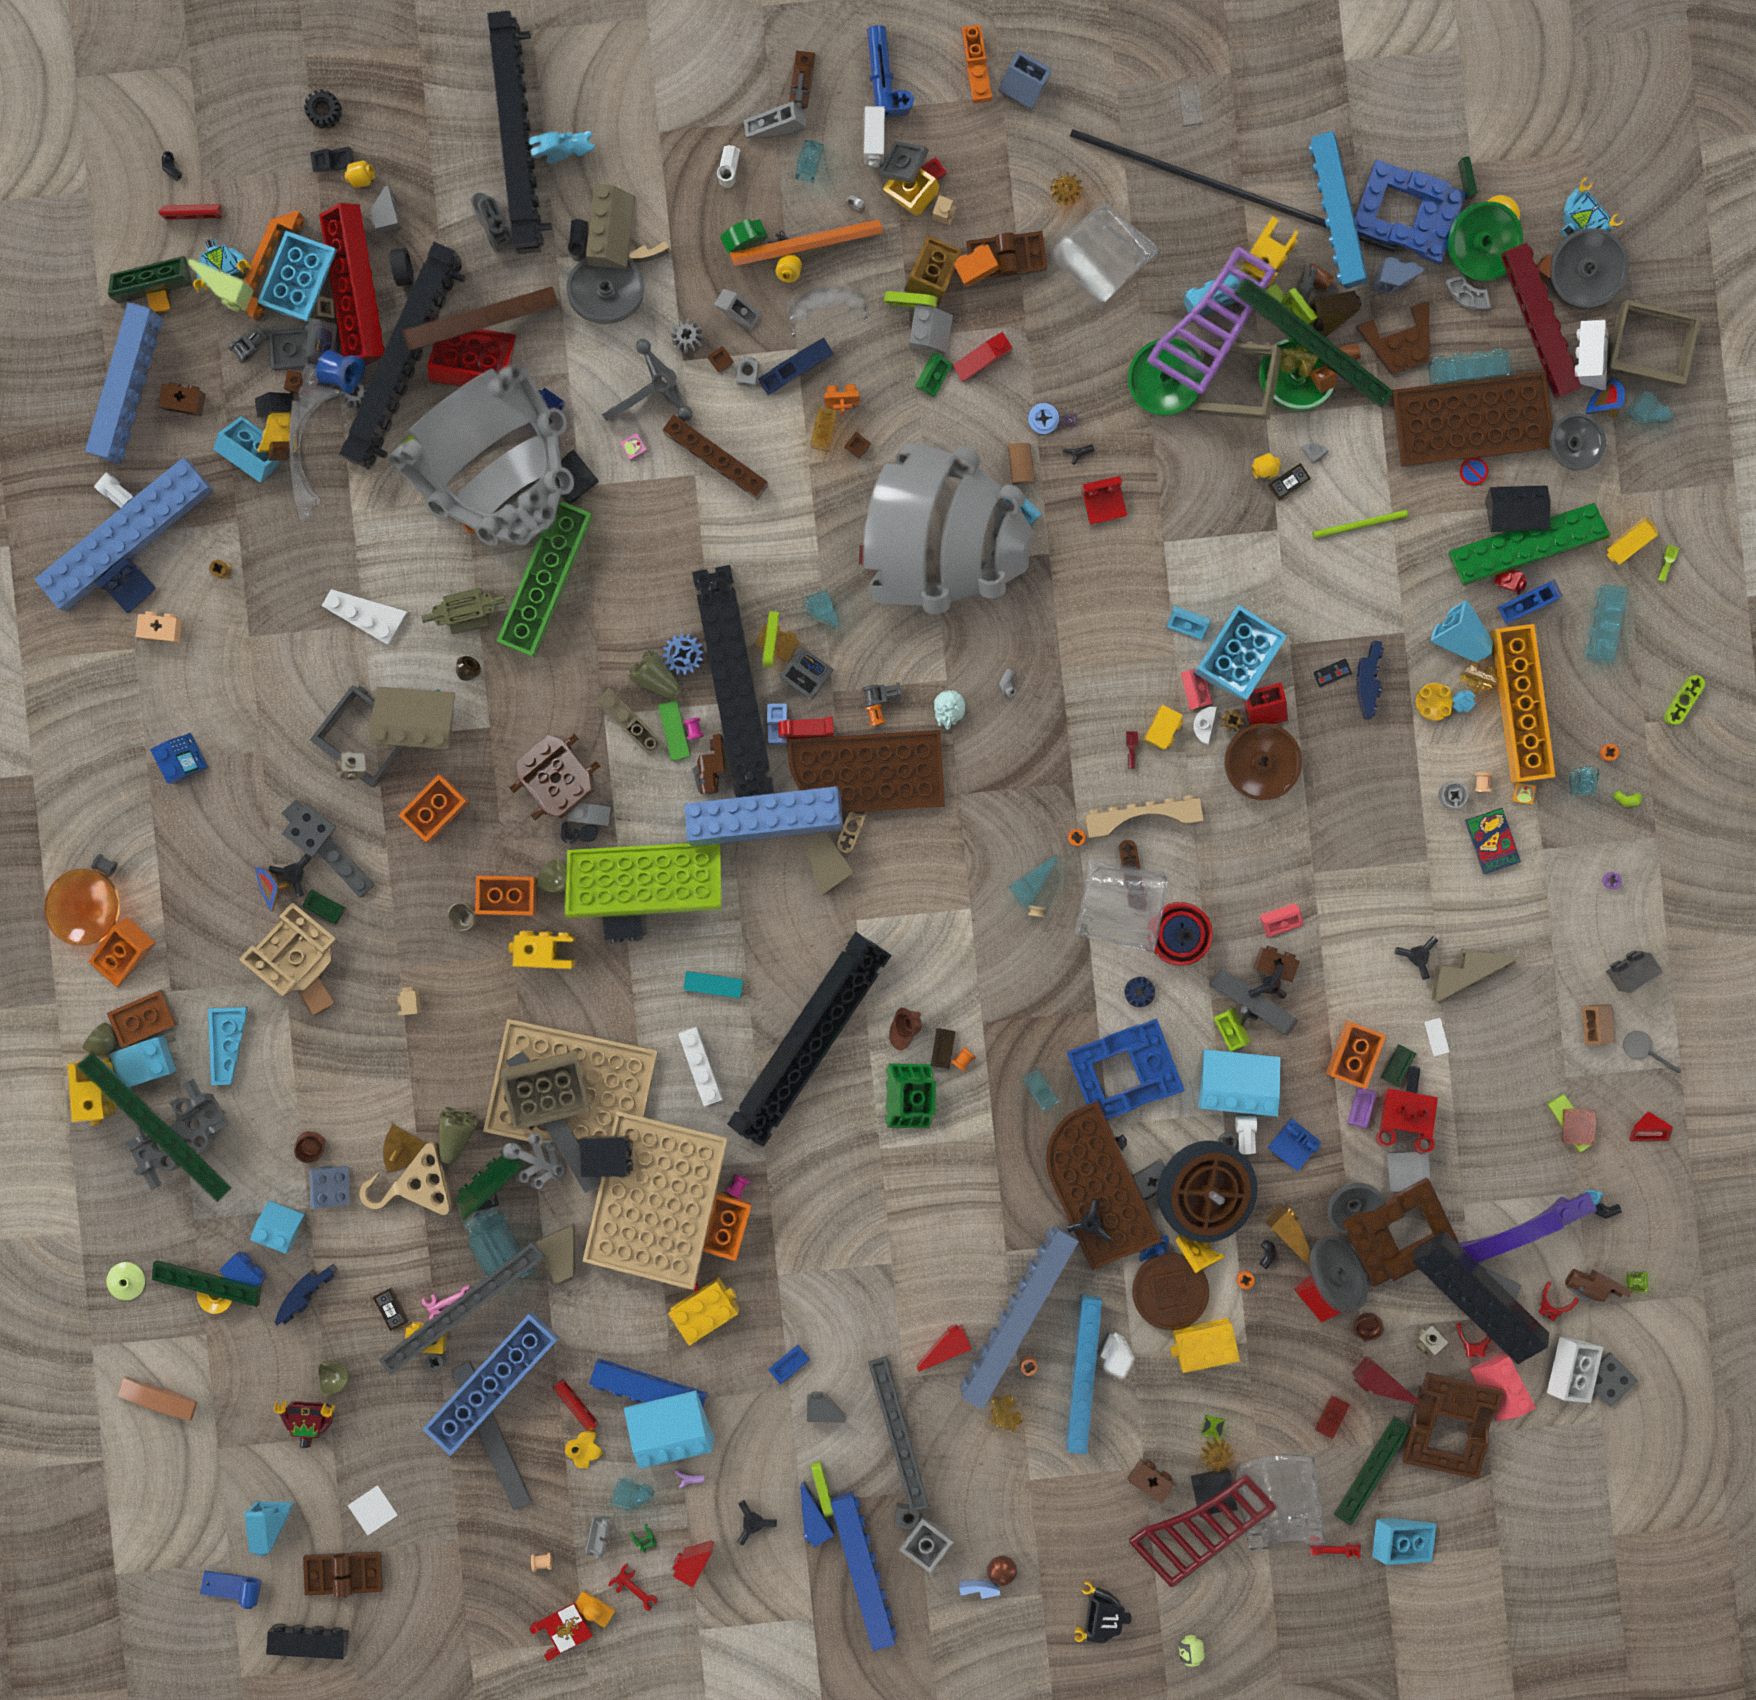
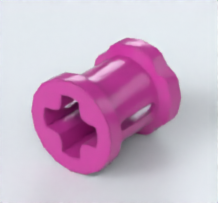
(693, 728)
(737, 1185)

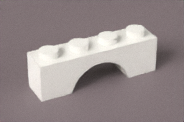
(700, 1066)
(1117, 1354)

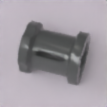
(104, 865)
(430, 1361)

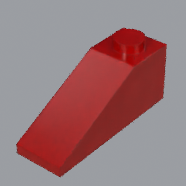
(983, 356)
(950, 1344)

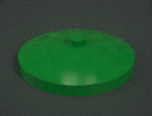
(1480, 237)
(1292, 390)
(1158, 391)

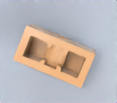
(147, 628)

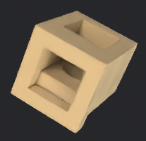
(943, 210)
(409, 1001)

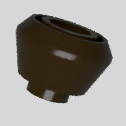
(467, 668)

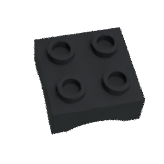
(582, 476)
(1209, 1485)

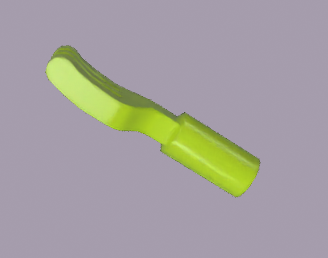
(1669, 556)

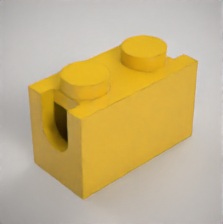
(1163, 727)

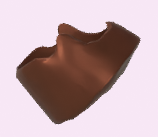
(309, 1147)

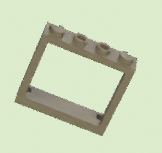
(1249, 348)
(1650, 375)

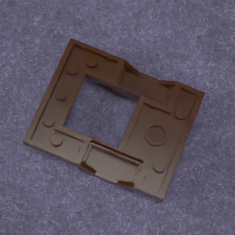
(1374, 1241)
(1456, 1400)

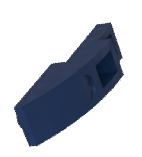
(795, 366)
(1367, 688)
(299, 1296)

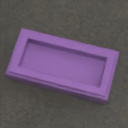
(1362, 1107)

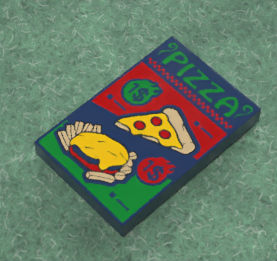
(1492, 841)

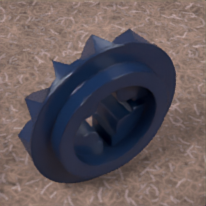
(1130, 992)

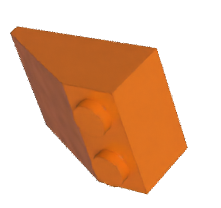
(121, 951)

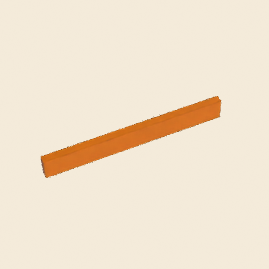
(806, 242)

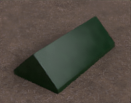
(149, 278)

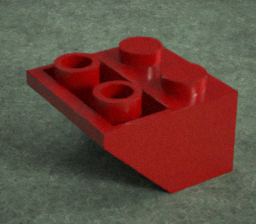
(1266, 705)
(1313, 1299)

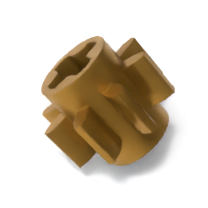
(1225, 720)

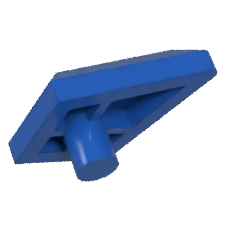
(1157, 1249)

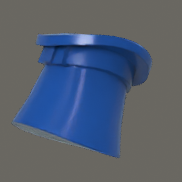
(340, 370)

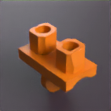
(841, 400)

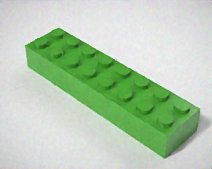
(545, 580)

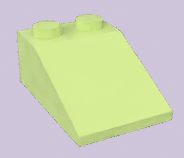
(231, 290)

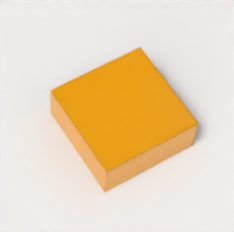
(159, 301)

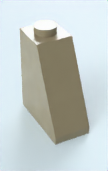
(560, 1253)

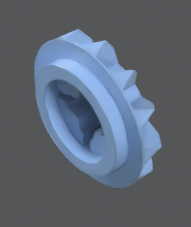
(1050, 412)

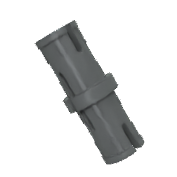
(1307, 284)

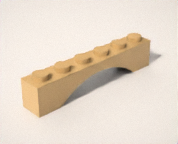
(1182, 811)

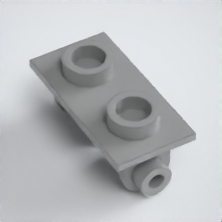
(598, 1532)

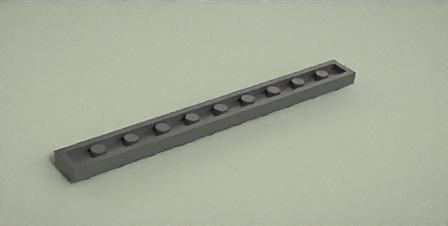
(461, 1308)

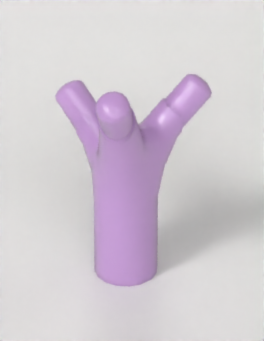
(687, 1479)

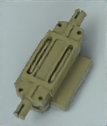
(464, 610)

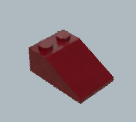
(1374, 1378)

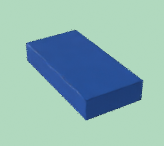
(789, 1364)

